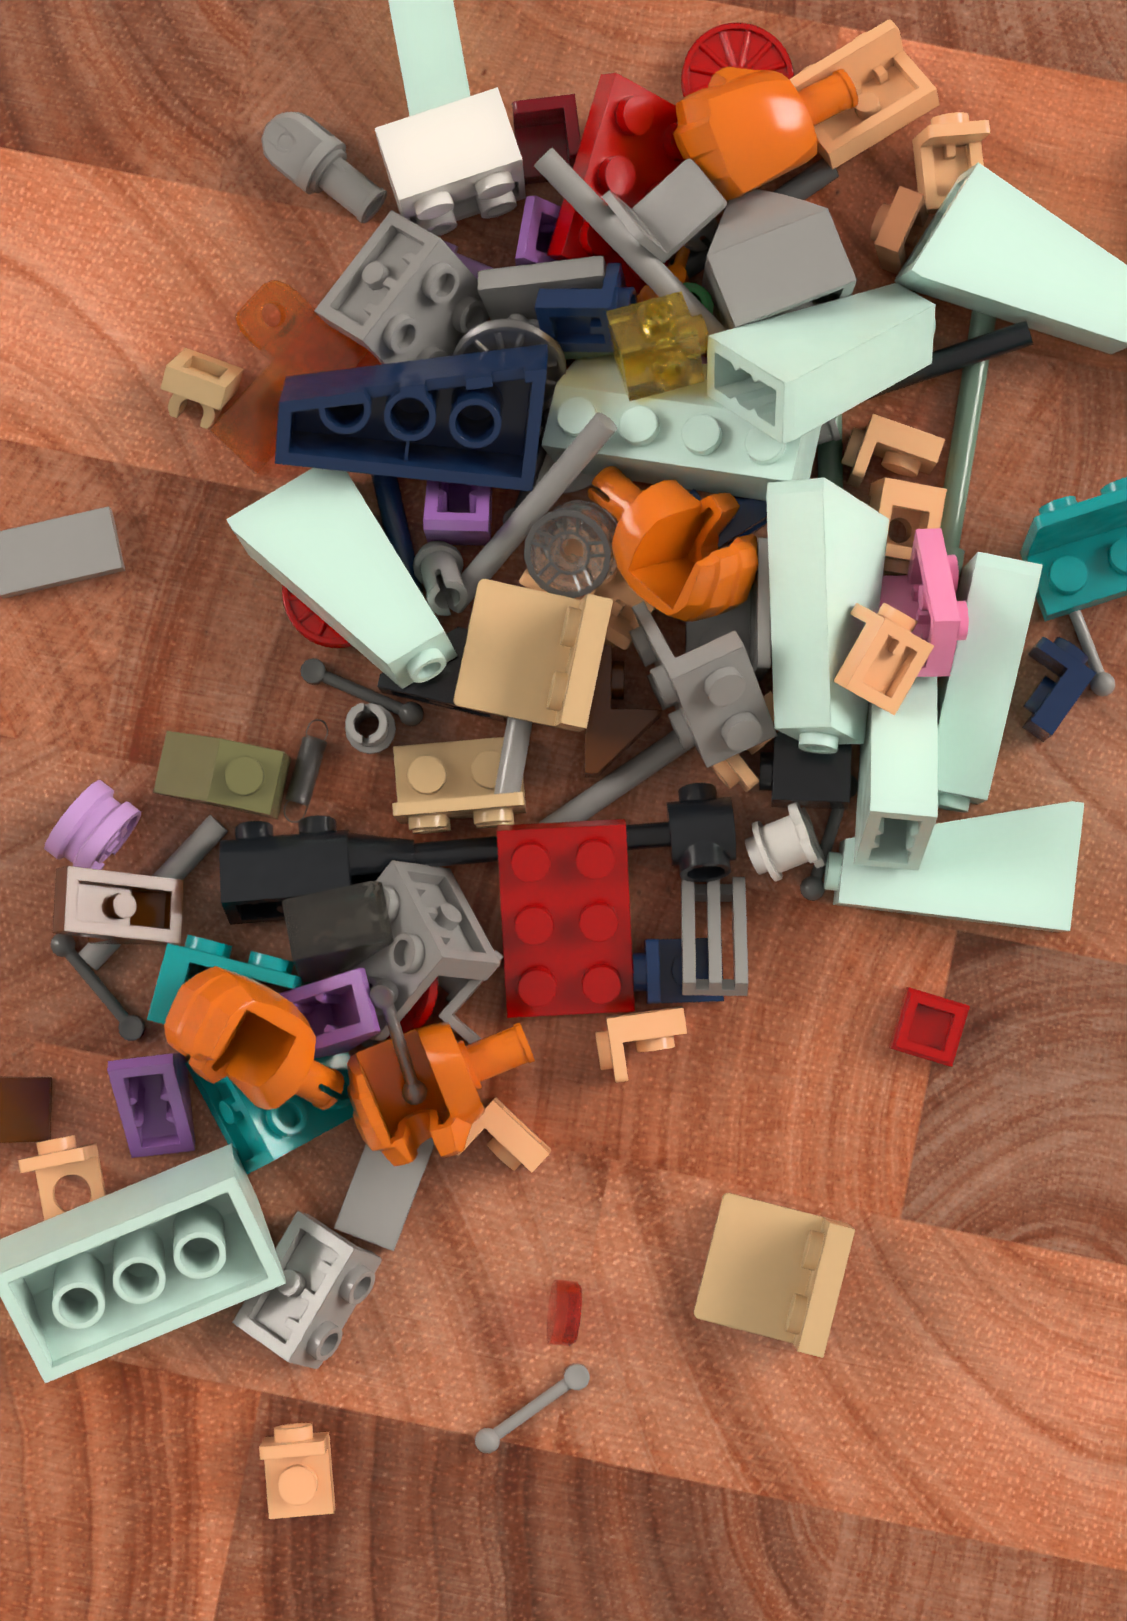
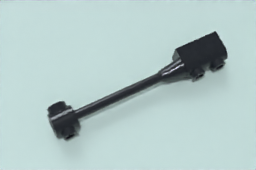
(267, 868)

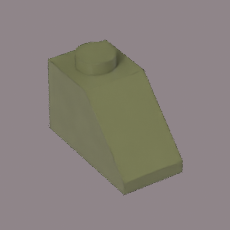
(223, 773)

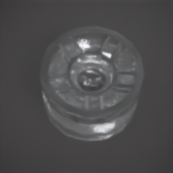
(571, 574)

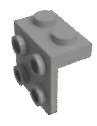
(710, 689)

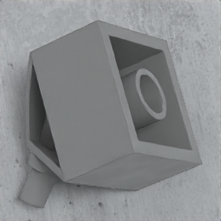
(774, 259)

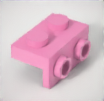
(930, 599)

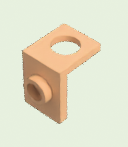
(62, 1158)

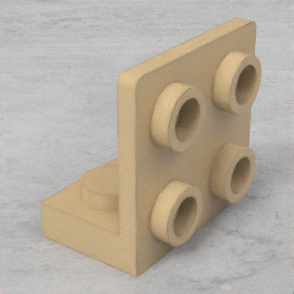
(532, 655)
(452, 783)
(774, 1272)

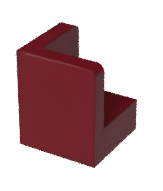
(542, 126)

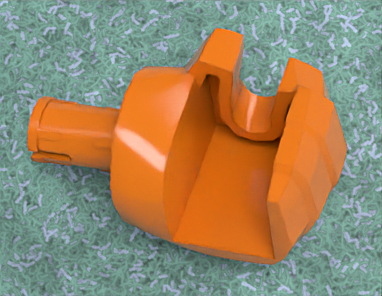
(756, 125)
(670, 546)
(249, 1036)
(451, 1079)

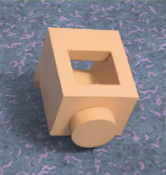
(913, 505)

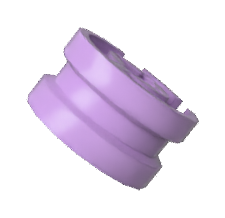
(92, 828)

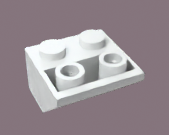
(453, 162)

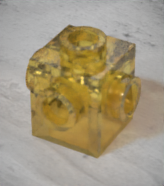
(657, 345)

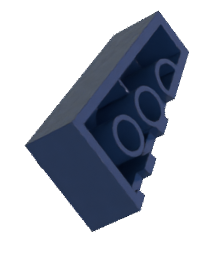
(421, 419)

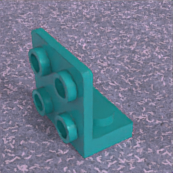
(1080, 551)
(186, 961)
(269, 1134)

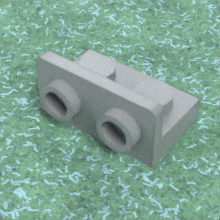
(322, 1287)

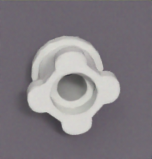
(784, 844)

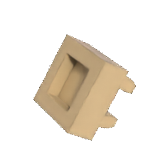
(200, 380)

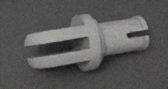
(318, 163)

